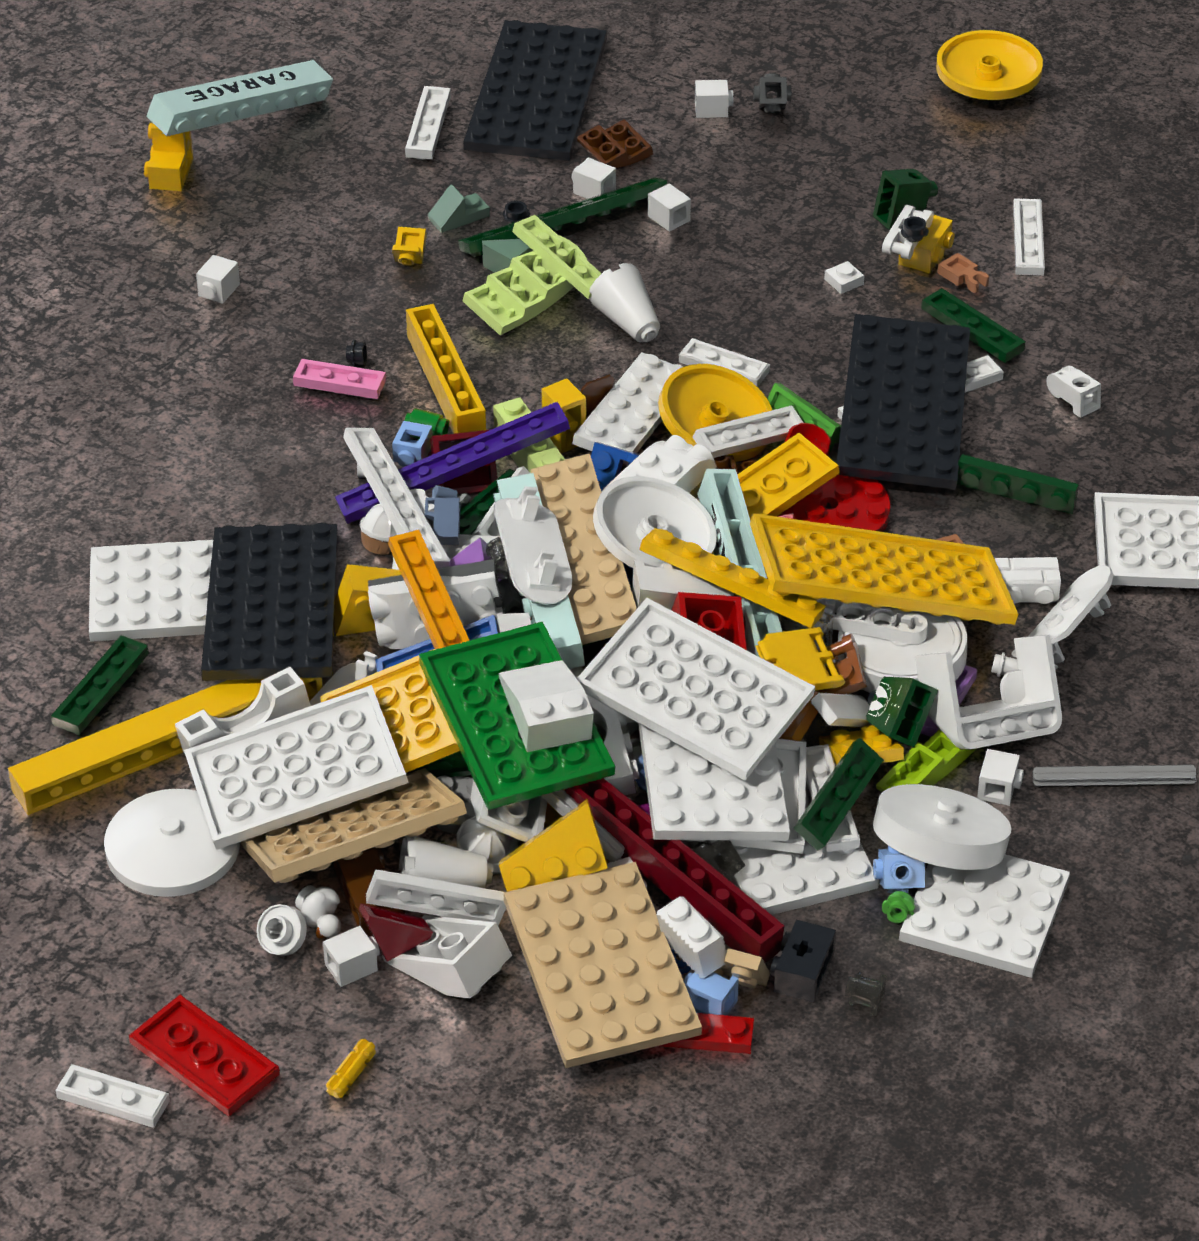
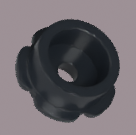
(515, 211)
(914, 229)
(356, 353)

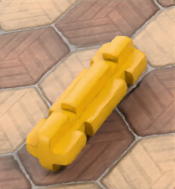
(350, 1068)

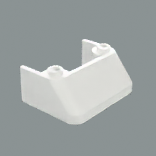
(1027, 706)

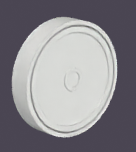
(897, 659)
(941, 826)

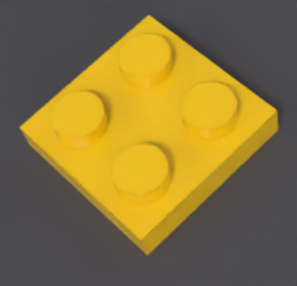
(884, 746)

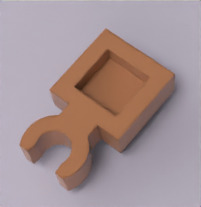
(962, 270)

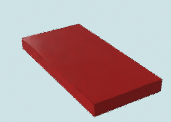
(204, 1055)

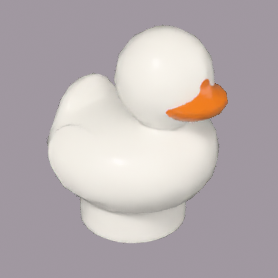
(318, 908)

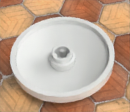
(639, 504)
(165, 845)

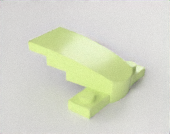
(532, 279)

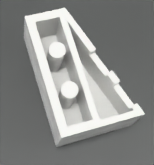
(665, 583)

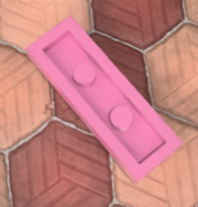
(339, 378)

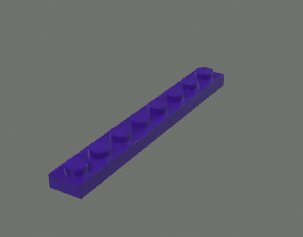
(463, 457)

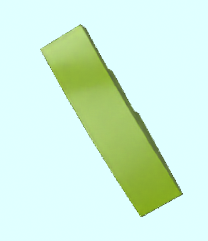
(926, 763)

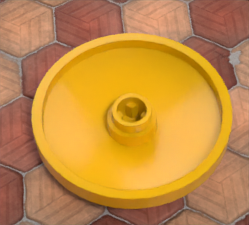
(989, 65)
(706, 397)

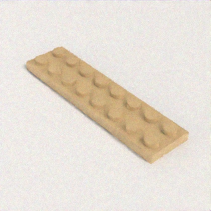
(600, 585)

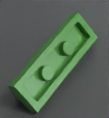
(783, 397)

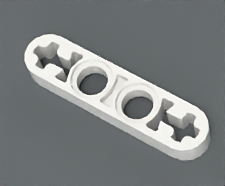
(911, 627)

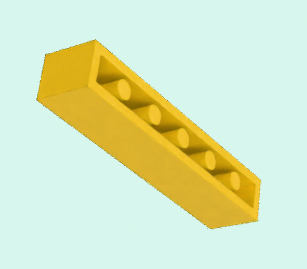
(444, 370)

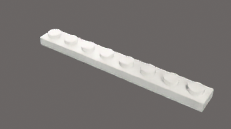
(391, 489)

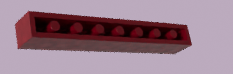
(683, 873)

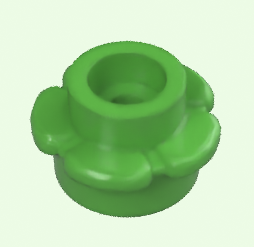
(898, 900)

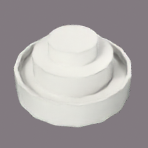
(281, 930)

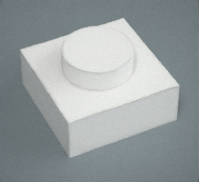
(844, 277)

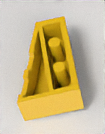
(352, 599)
(558, 852)

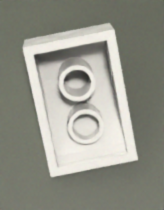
(548, 705)
(517, 820)
(457, 955)

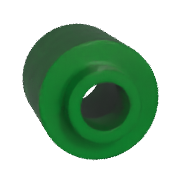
(439, 424)

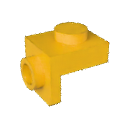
(409, 245)

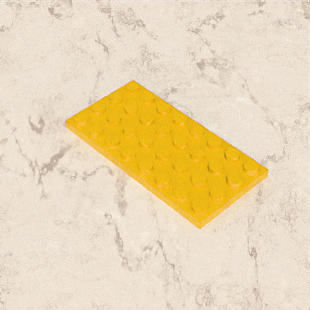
(882, 569)

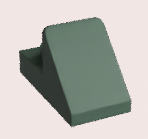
(455, 210)

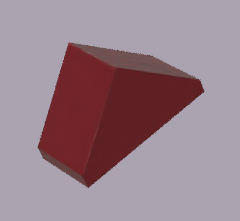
(394, 931)

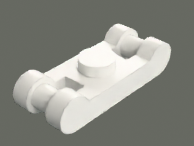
(890, 242)

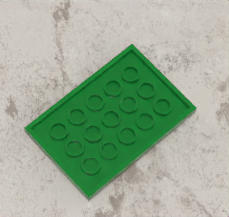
(483, 725)

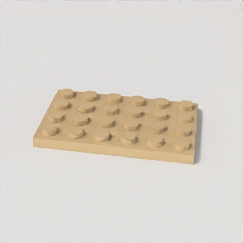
(355, 827)
(601, 965)

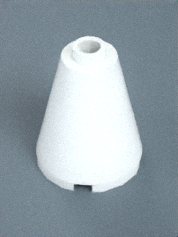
(626, 302)
(443, 862)

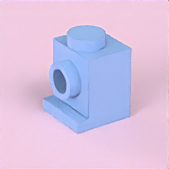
(410, 451)
(713, 993)

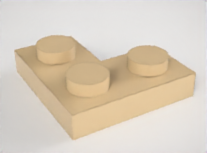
(747, 967)

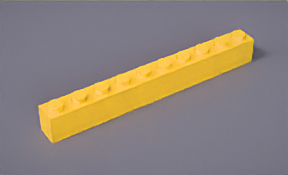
(126, 745)

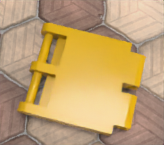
(799, 656)

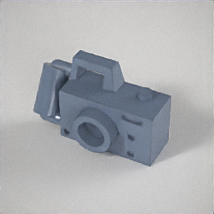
(445, 514)

